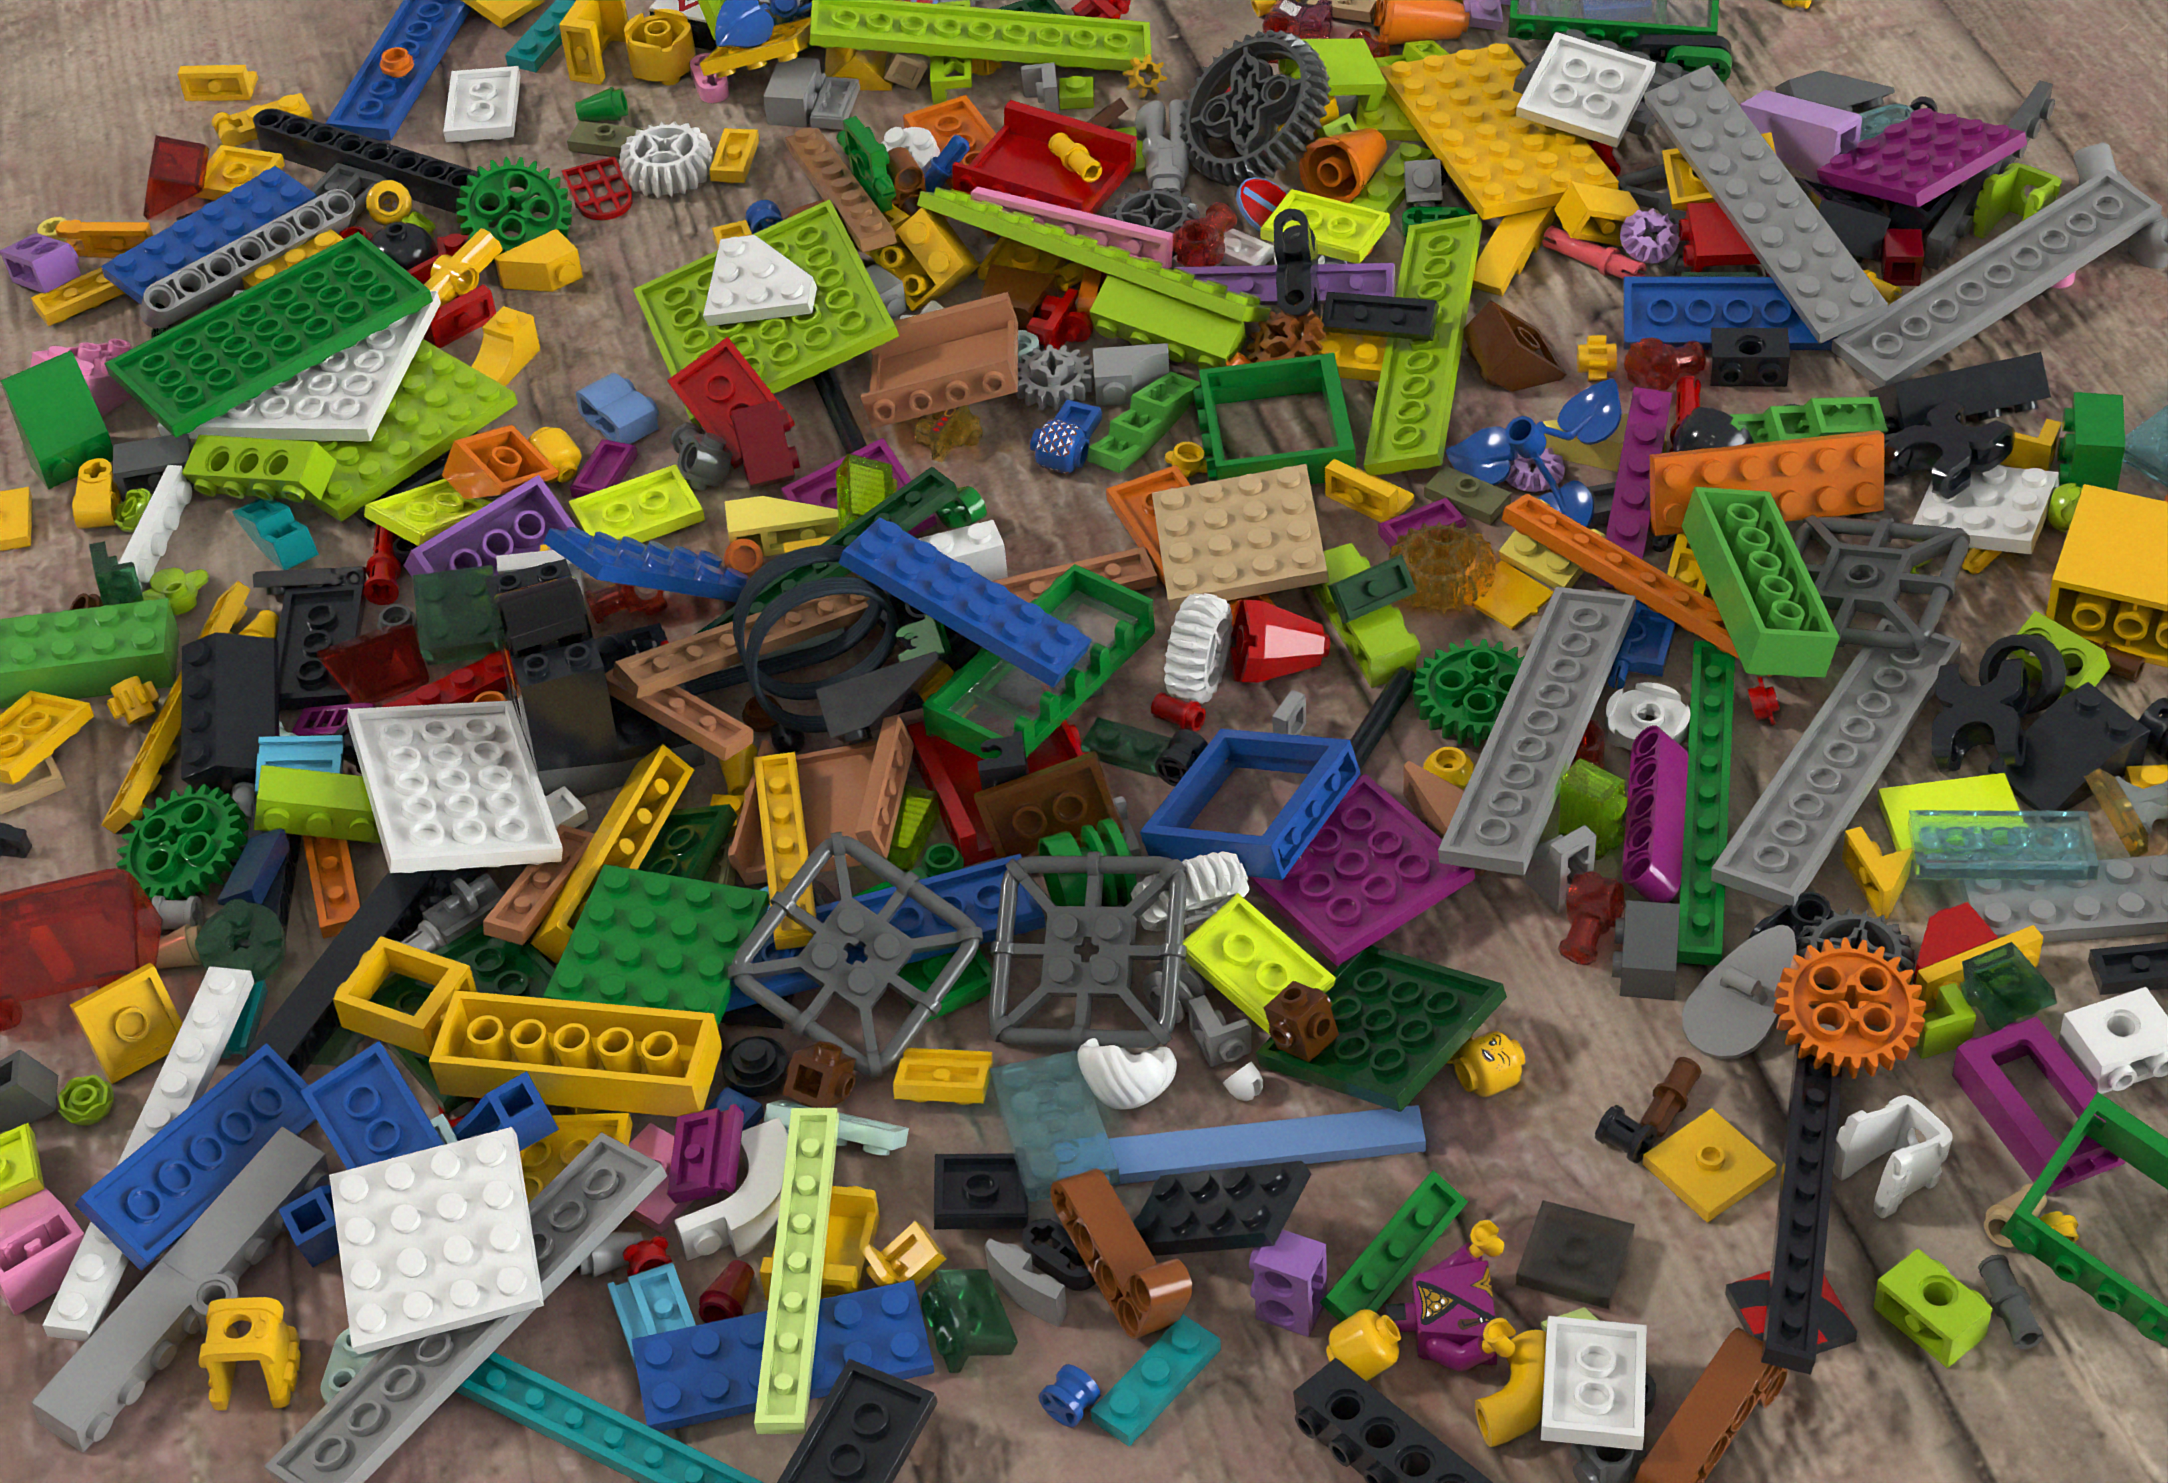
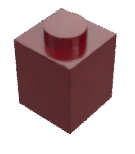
(1902, 257)

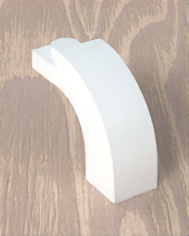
(753, 1210)

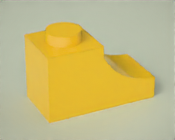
(507, 345)

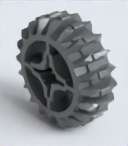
(1154, 210)
(1860, 928)

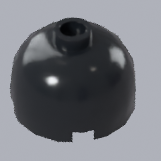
(405, 244)
(1708, 429)

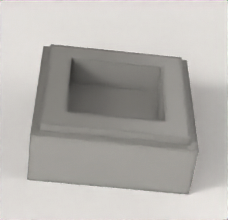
(1291, 714)

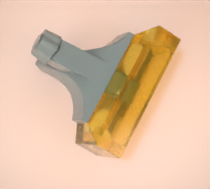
(2130, 808)

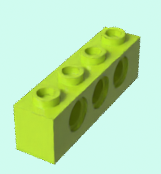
(259, 468)

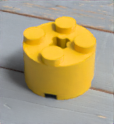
(660, 46)

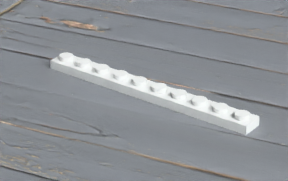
(181, 1082)

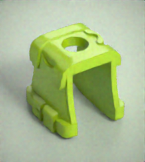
(2006, 193)

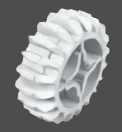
(666, 159)
(1198, 648)
(1210, 885)

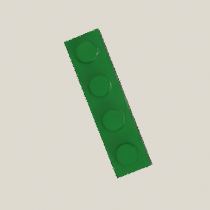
(1395, 1248)

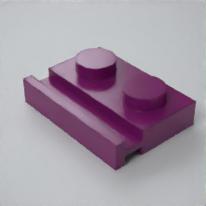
(705, 1154)

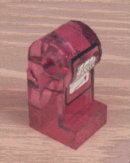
(1308, 15)

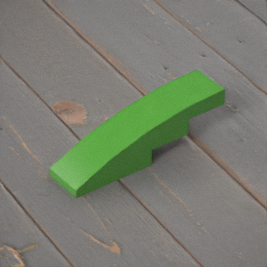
(1814, 419)
(1145, 423)

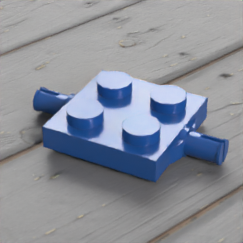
(1644, 646)

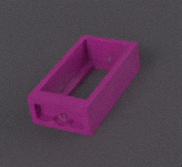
(2009, 1114)

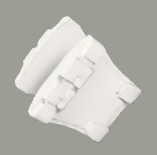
(1893, 1127)

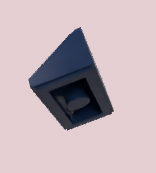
(256, 868)

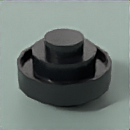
(755, 1066)

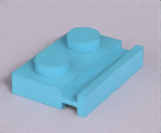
(301, 752)
(651, 1304)

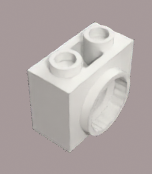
(2118, 1040)

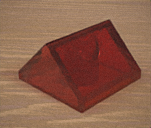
(174, 174)
(377, 664)

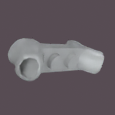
(2147, 245)

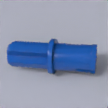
(942, 165)

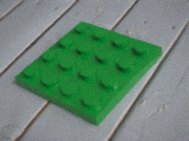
(657, 942)

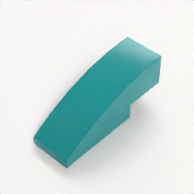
(276, 532)

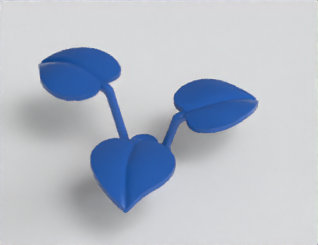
(750, 24)
(1588, 415)

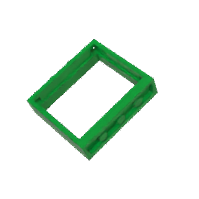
(1267, 381)
(2140, 1148)

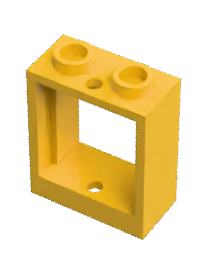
(410, 1032)

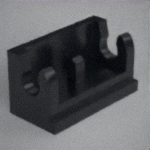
(1008, 765)

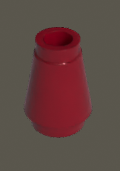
(727, 1293)

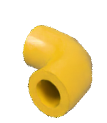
(1519, 1404)

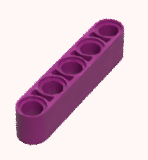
(1655, 815)

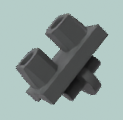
(464, 908)

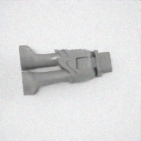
(1164, 159)

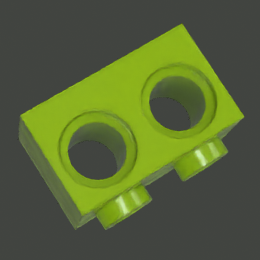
(2073, 648)

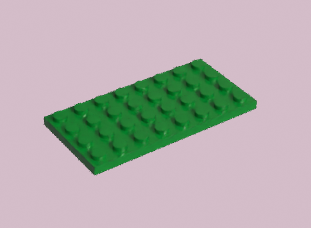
(267, 334)

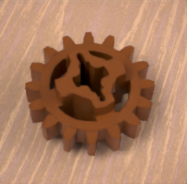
(1286, 337)

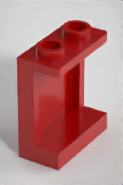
(1712, 239)
(458, 316)

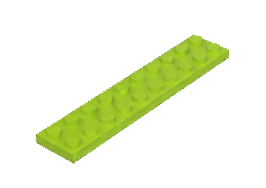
(979, 33)
(1087, 252)
(1421, 375)

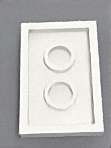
(482, 104)
(1594, 1383)

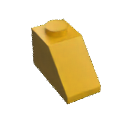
(540, 264)

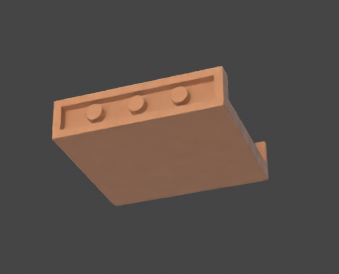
(944, 361)
(842, 791)

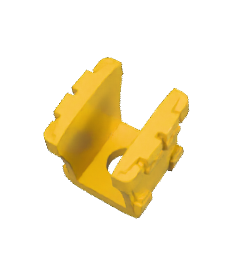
(267, 1341)

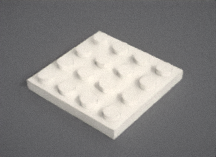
(435, 1240)

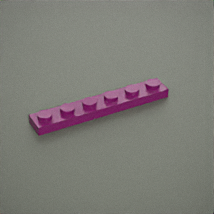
(1631, 497)

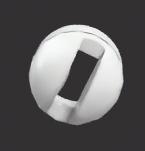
(1245, 1083)

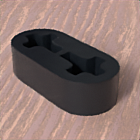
(1056, 1259)

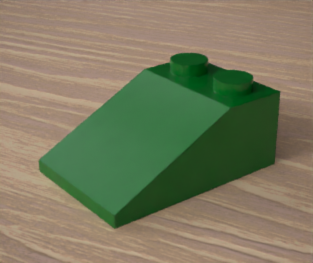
(57, 419)

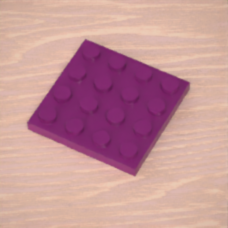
(1921, 157)
(1362, 874)

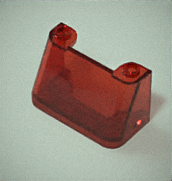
(73, 937)

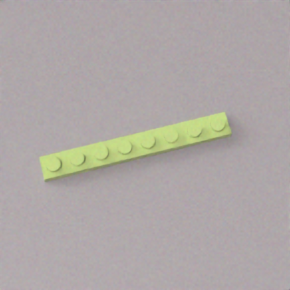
(797, 1273)

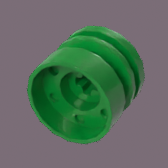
(1070, 888)

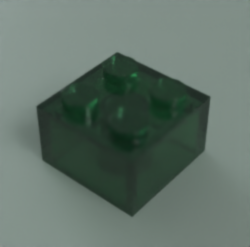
(454, 615)

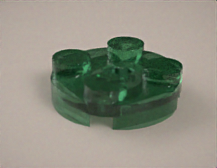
(237, 921)

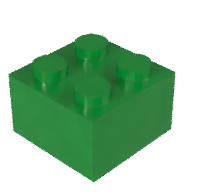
(2093, 441)

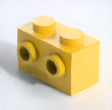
(1595, 212)

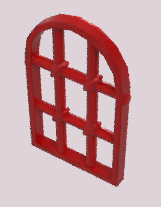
(599, 215)

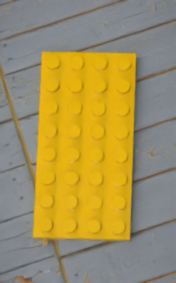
(1469, 122)

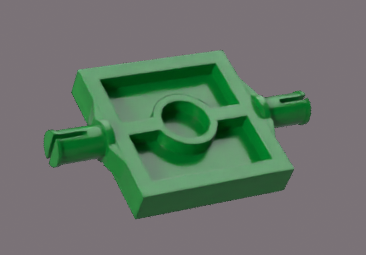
(868, 162)

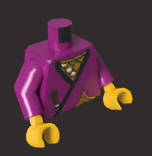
(1455, 1307)

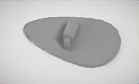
(1736, 1000)

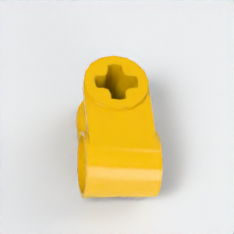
(95, 495)

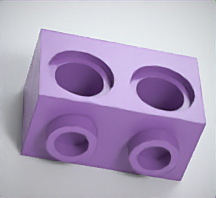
(41, 262)
(1289, 1282)

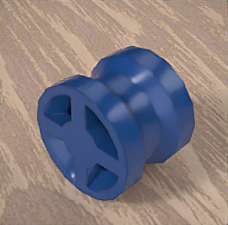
(759, 212)
(1069, 1395)

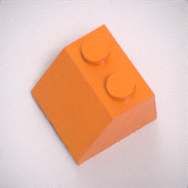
(494, 463)

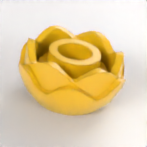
(1451, 765)

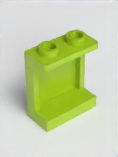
(1349, 67)

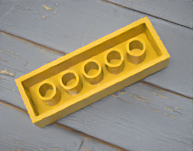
(578, 1052)

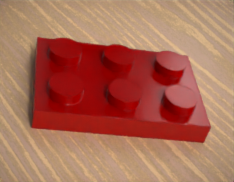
(717, 385)

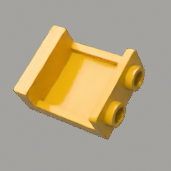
(586, 34)
(850, 1228)

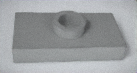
(834, 102)

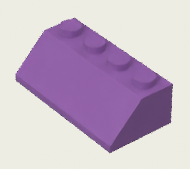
(504, 527)

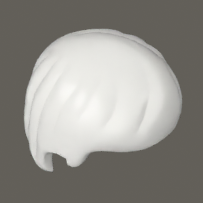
(1125, 1078)

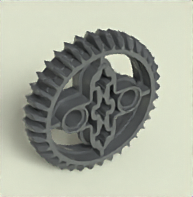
(1255, 107)

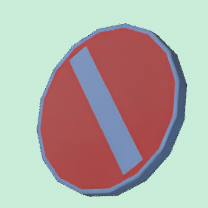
(1258, 200)

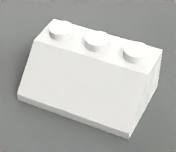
(976, 546)

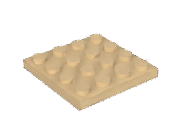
(1240, 536)

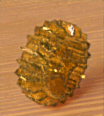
(1446, 565)

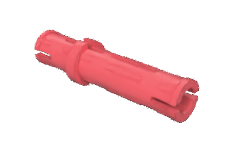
(1606, 260)

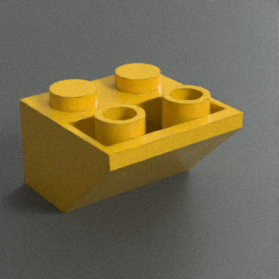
(926, 258)

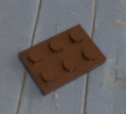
(1047, 804)

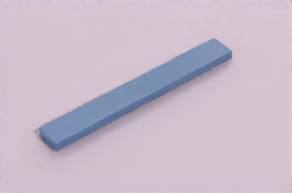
(1270, 1142)

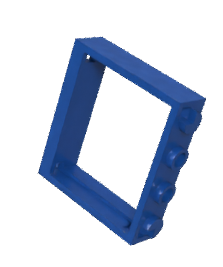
(1330, 772)

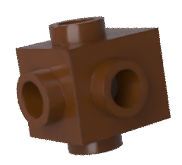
(1301, 1021)
(820, 1075)

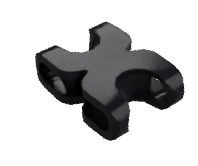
(1296, 265)
(1948, 448)
(1981, 715)

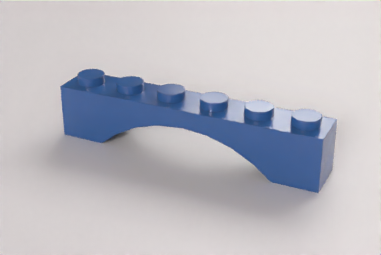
(509, 1105)

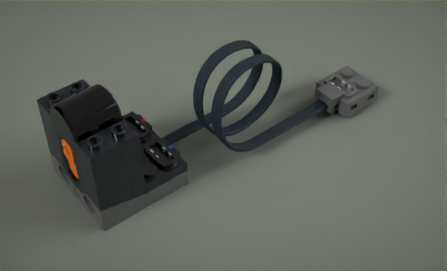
(594, 740)

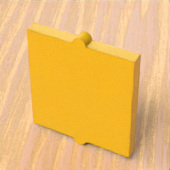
(1513, 596)

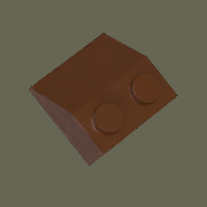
(1510, 350)

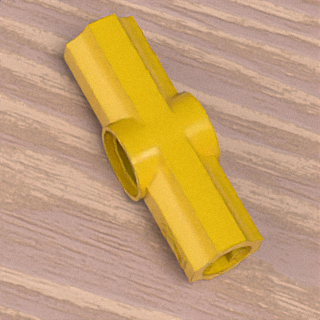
(460, 272)

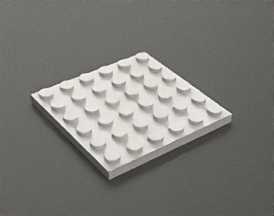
(335, 398)

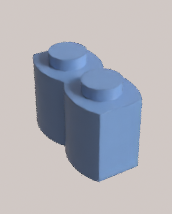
(617, 409)

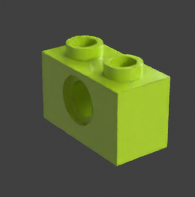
(1943, 1330)

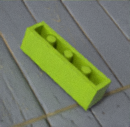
(1157, 318)
(1376, 639)
(314, 804)

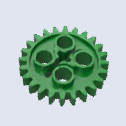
(493, 189)
(1465, 688)
(184, 843)

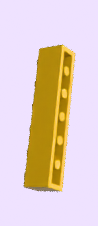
(619, 841)

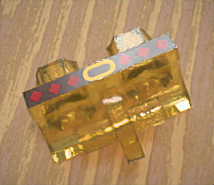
(951, 428)

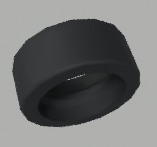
(2050, 659)

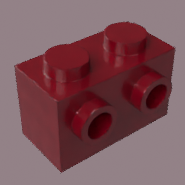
(764, 445)

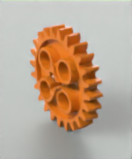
(1852, 1042)

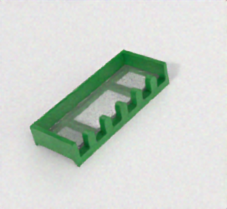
(1612, 19)
(997, 698)

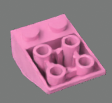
(91, 360)
(35, 1249)

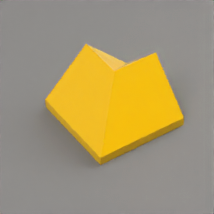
(862, 65)

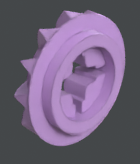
(1644, 248)
(1523, 479)

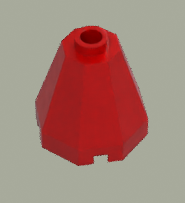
(1274, 642)

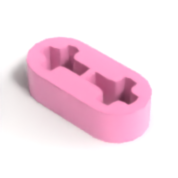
(704, 84)

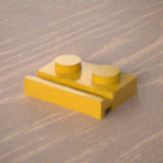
(943, 1075)

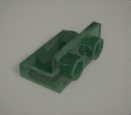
(115, 581)
(2005, 986)
(966, 1316)

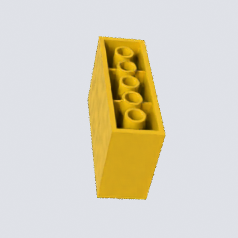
(2115, 573)

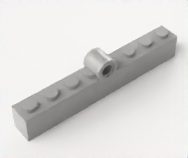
(176, 1293)

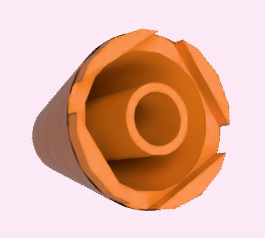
(1419, 20)
(1342, 163)

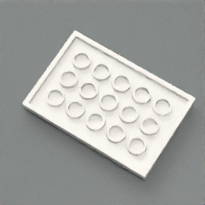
(453, 786)

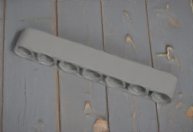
(229, 258)

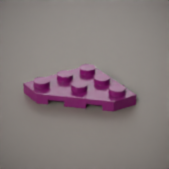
(821, 490)

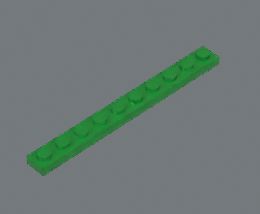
(1706, 805)

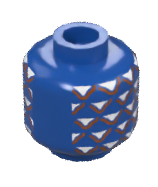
(1060, 446)

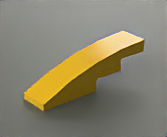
(1510, 249)

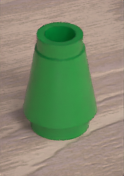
(603, 106)

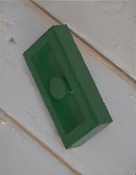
(1372, 589)

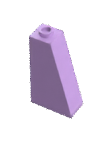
(1802, 130)

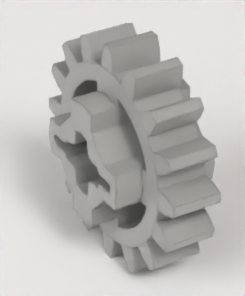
(1054, 377)

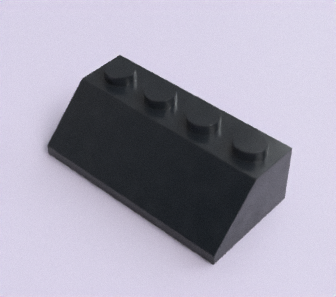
(1980, 388)
(226, 707)

